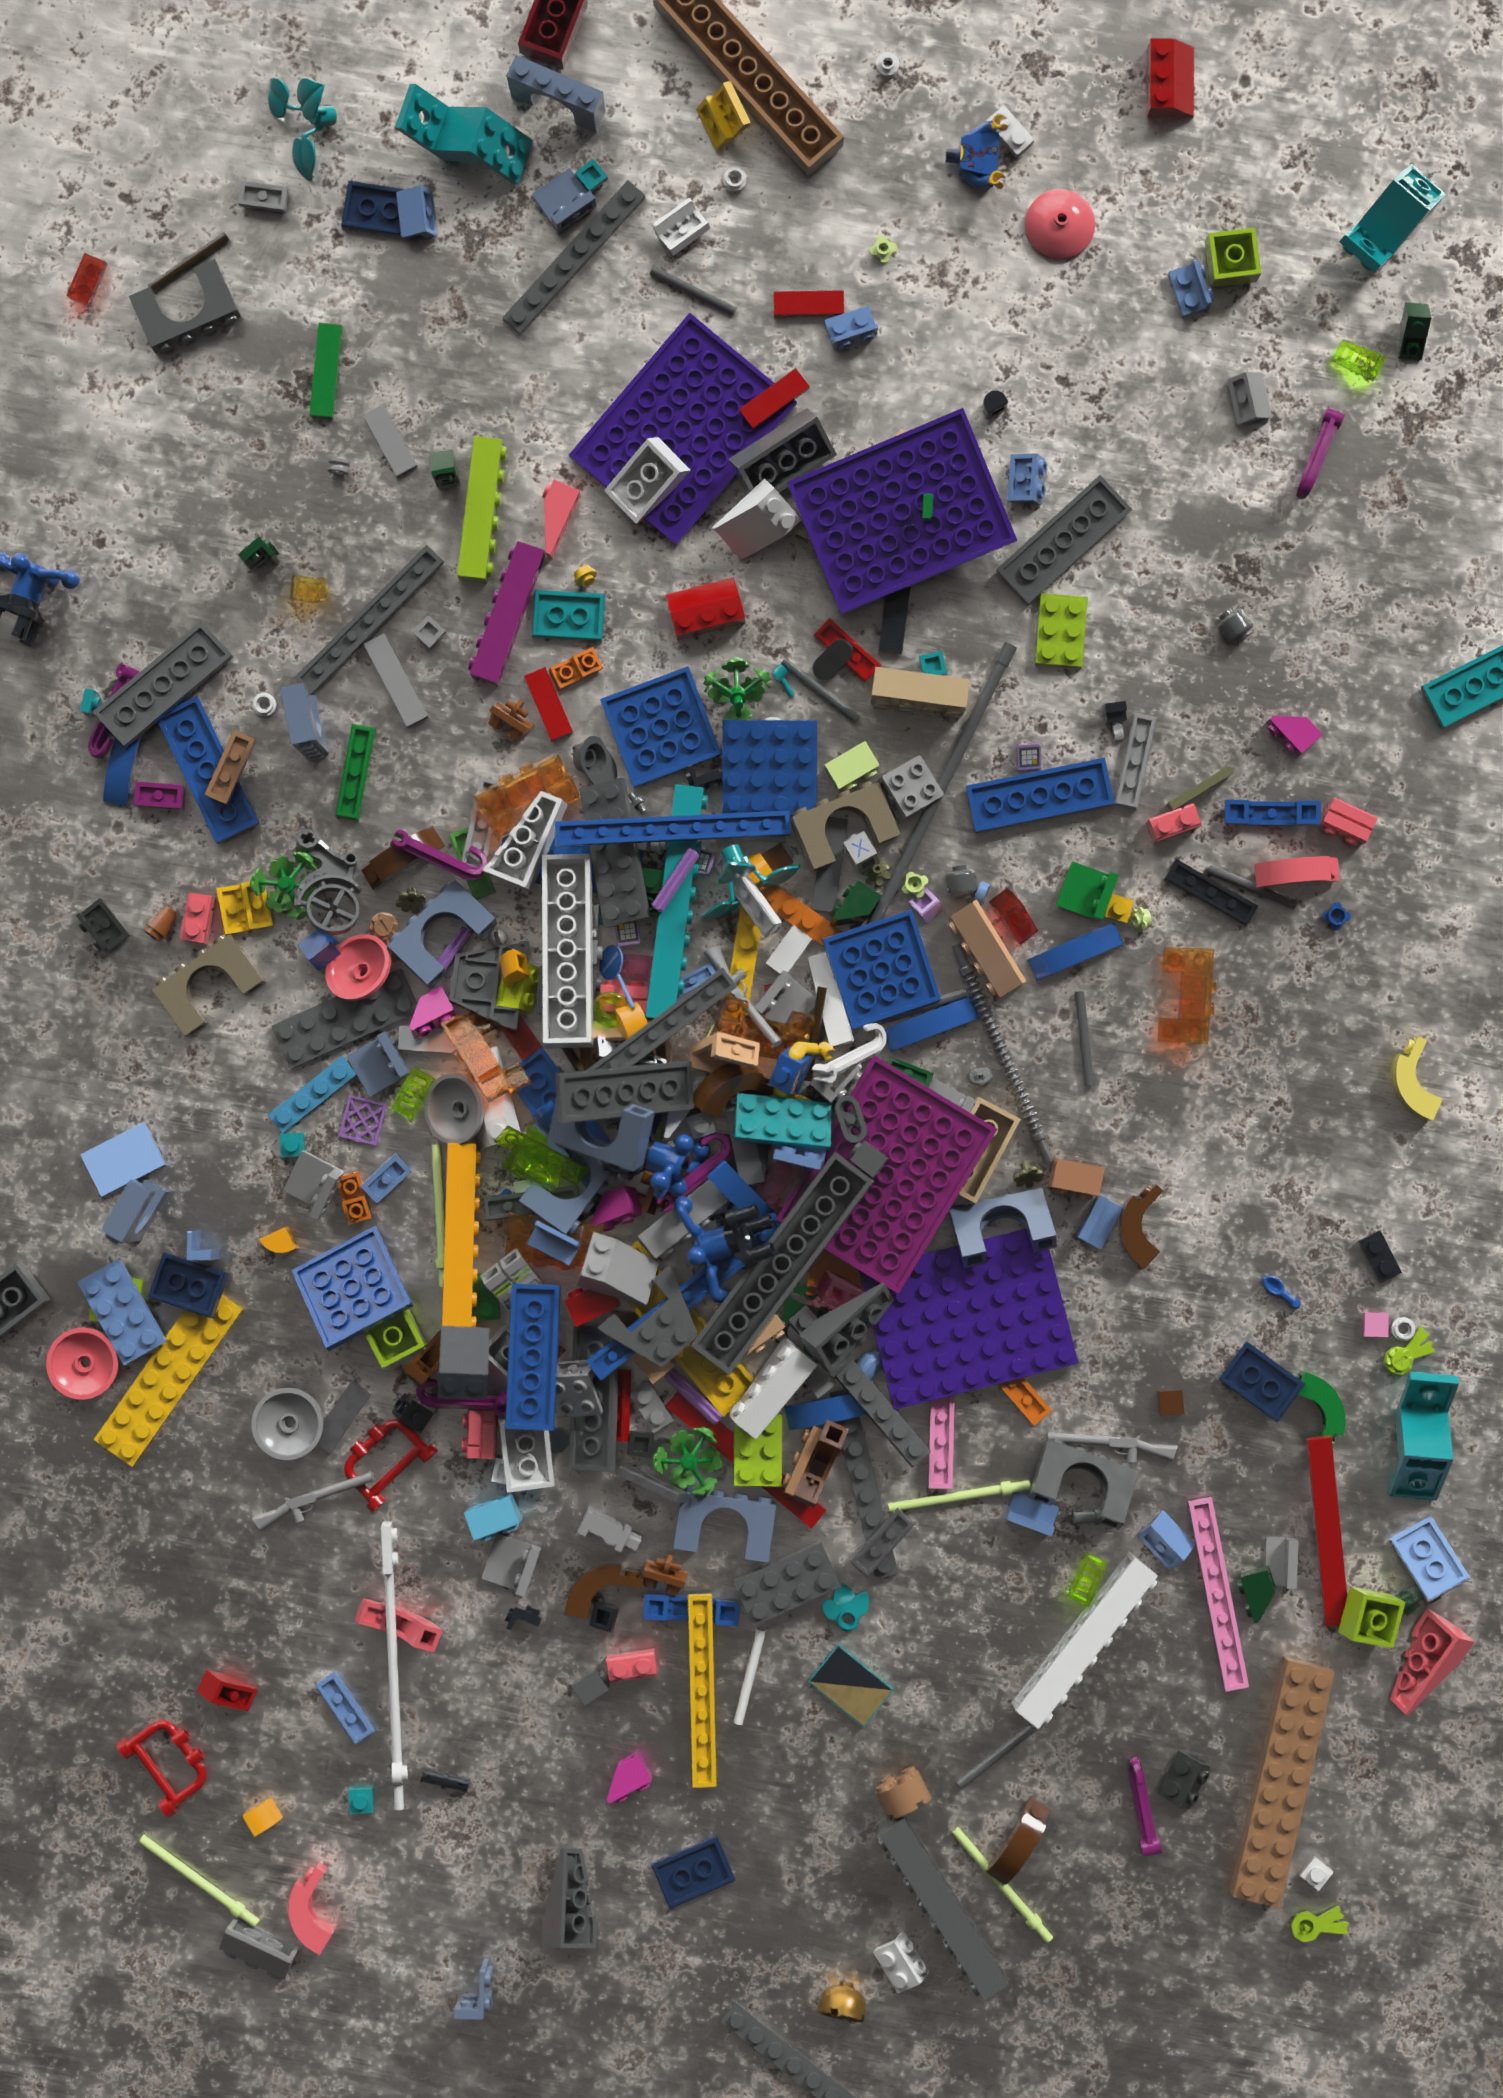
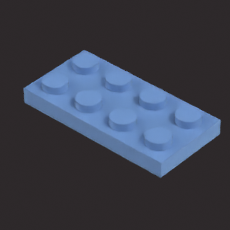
(122, 1311)

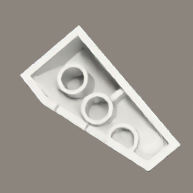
(497, 1115)

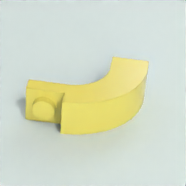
(1406, 1085)

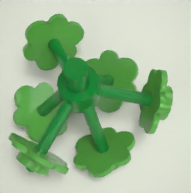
(750, 689)
(284, 872)
(686, 1468)

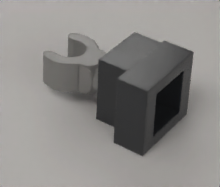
(1114, 714)

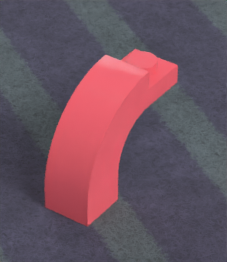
(1297, 871)
(409, 1626)
(303, 1920)

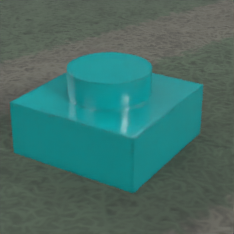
(591, 175)
(933, 663)
(90, 702)
(292, 1144)
(361, 1800)

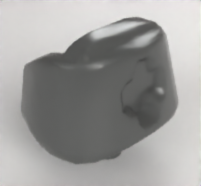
(980, 1077)

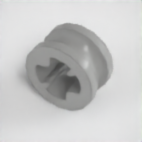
(338, 466)

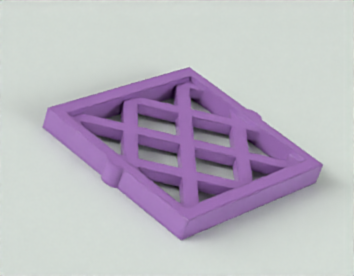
(357, 1110)

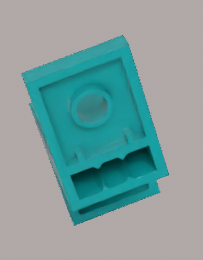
(464, 133)
(1392, 218)
(1423, 1436)

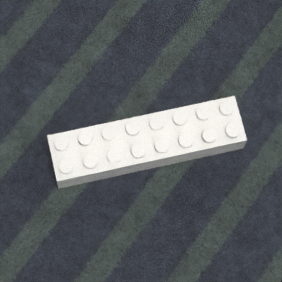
(567, 951)
(1084, 1640)

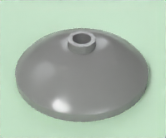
(445, 1108)
(270, 1424)

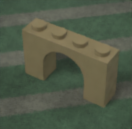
(866, 802)
(176, 990)

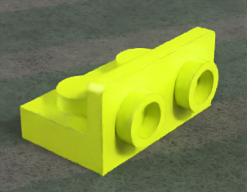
(519, 994)

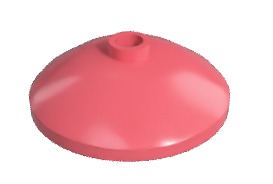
(1056, 238)
(359, 967)
(66, 1365)

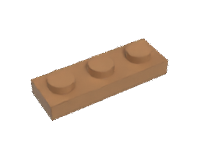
(230, 767)
(801, 1460)

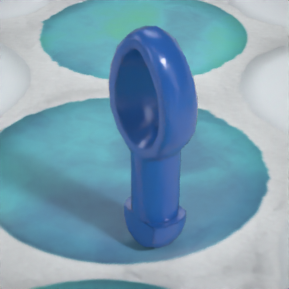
(1276, 1288)

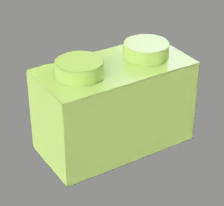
(852, 766)

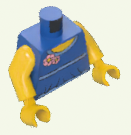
(793, 1068)

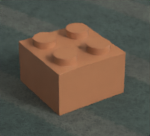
(1075, 1177)

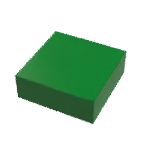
(927, 507)

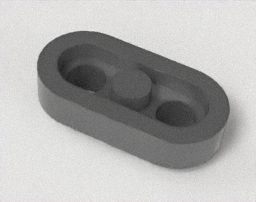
(851, 1119)

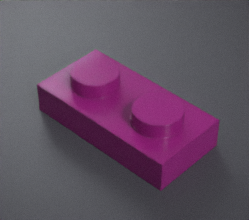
(159, 795)

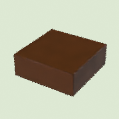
(777, 857)
(1171, 1402)

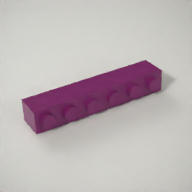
(507, 613)

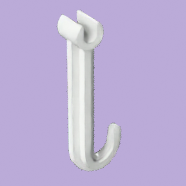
(830, 1070)

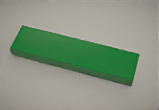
(326, 370)
(355, 772)

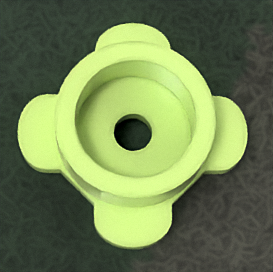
(883, 256)
(912, 878)
(1141, 919)

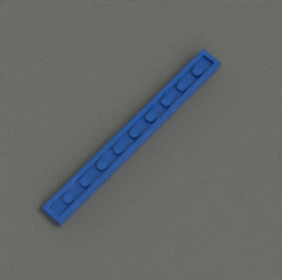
(671, 828)
(692, 1290)

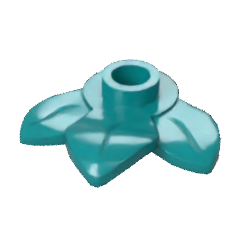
(846, 1604)

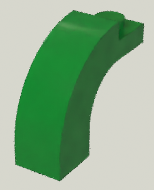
(1328, 1403)

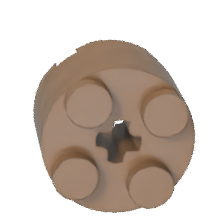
(902, 1793)

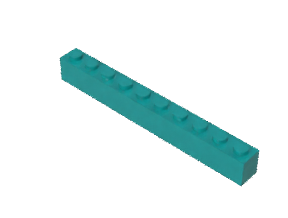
(673, 921)

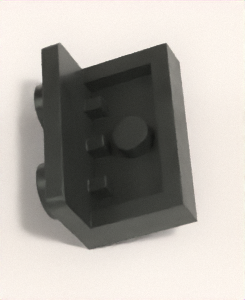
(102, 925)
(1184, 1780)

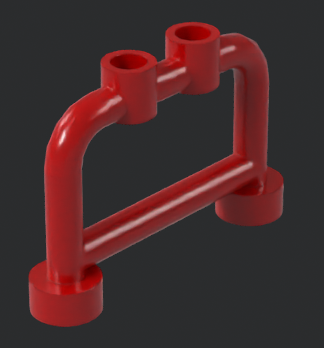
(361, 1449)
(180, 1739)

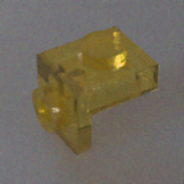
(308, 589)

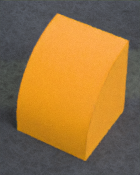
(761, 865)
(514, 966)
(630, 1020)
(280, 1241)
(262, 1816)

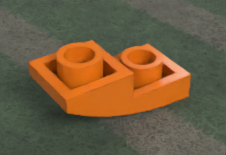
(575, 669)
(354, 1198)

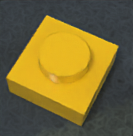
(1119, 909)

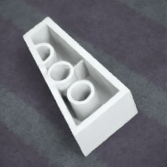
(521, 854)
(772, 1387)

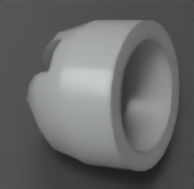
(502, 936)

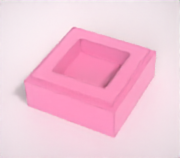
(1375, 1324)

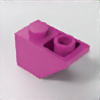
(1296, 732)
(430, 1013)
(617, 1207)
(629, 1776)

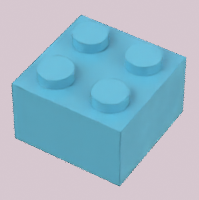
(493, 1516)

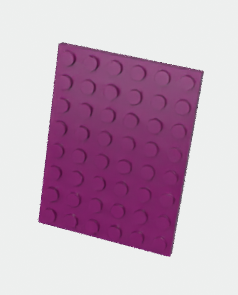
(930, 1158)

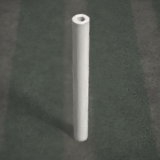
(749, 1676)

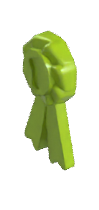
(1399, 1360)
(1307, 1926)

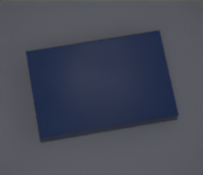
(371, 209)
(188, 1285)
(1262, 1381)
(693, 1871)

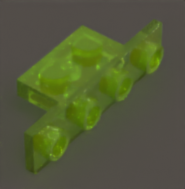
(539, 1161)

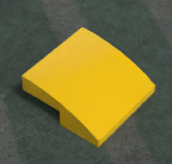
(723, 115)
(242, 909)

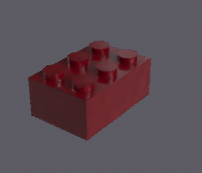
(552, 30)

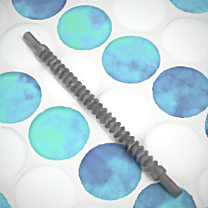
(1037, 1135)

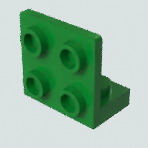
(1087, 891)

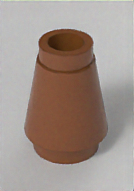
(160, 923)

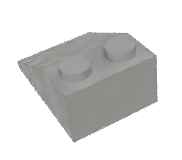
(617, 1270)

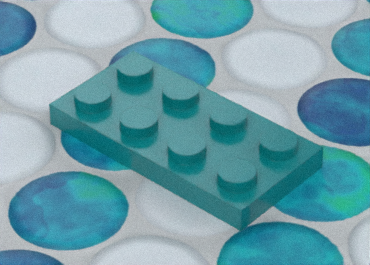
(1466, 688)
(782, 1121)

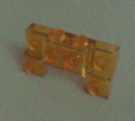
(522, 788)
(1194, 995)
(735, 1023)
(481, 1065)
(520, 1230)

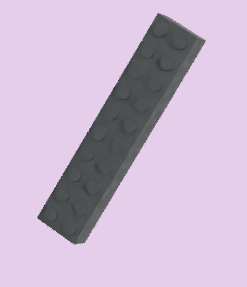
(773, 1280)

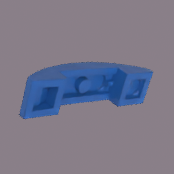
(119, 772)
(1272, 813)
(1075, 951)
(930, 1023)
(737, 1189)
(817, 1412)
(673, 1607)

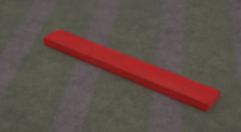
(725, 1444)
(1327, 1528)

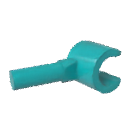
(779, 674)

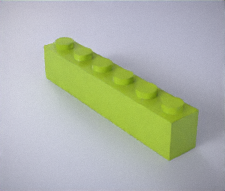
(480, 509)

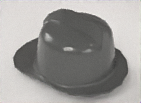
(594, 760)

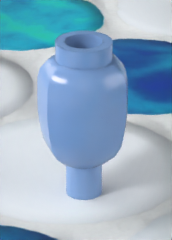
(870, 1363)

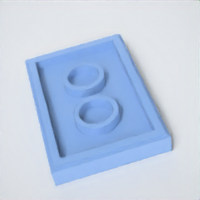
(123, 1159)
(1429, 1559)

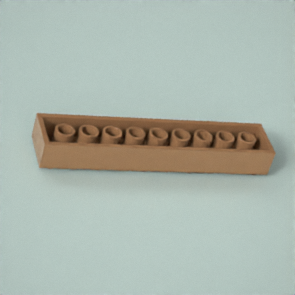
(756, 79)
(1281, 1782)

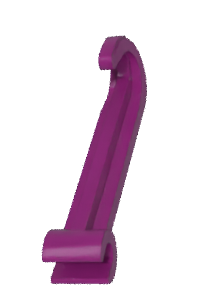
(1331, 421)
(99, 734)
(439, 858)
(700, 1173)
(495, 1403)
(1150, 1843)

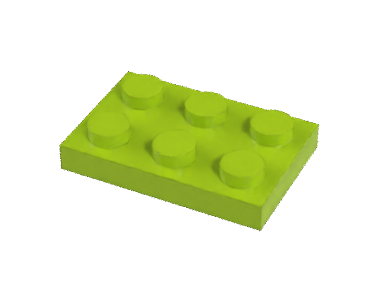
(1061, 630)
(760, 1459)

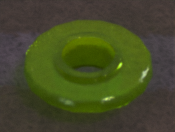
(600, 1001)

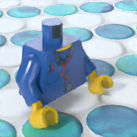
(979, 155)

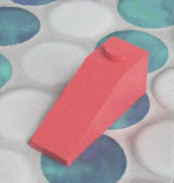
(558, 509)

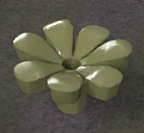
(878, 876)
(411, 900)
(1028, 1175)

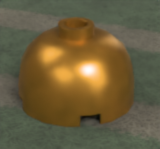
(842, 2003)

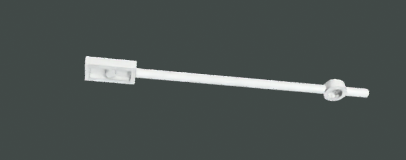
(391, 1560)

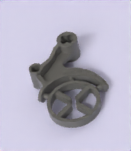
(334, 869)

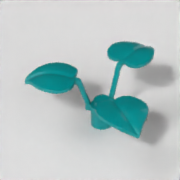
(309, 97)
(740, 866)

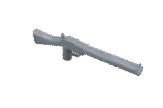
(715, 956)
(1133, 1444)
(293, 1505)

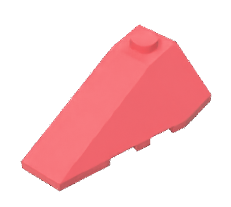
(1432, 1655)

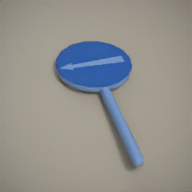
(611, 967)

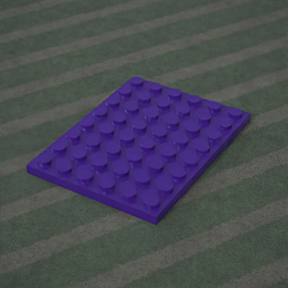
(691, 402)
(870, 511)
(973, 1324)

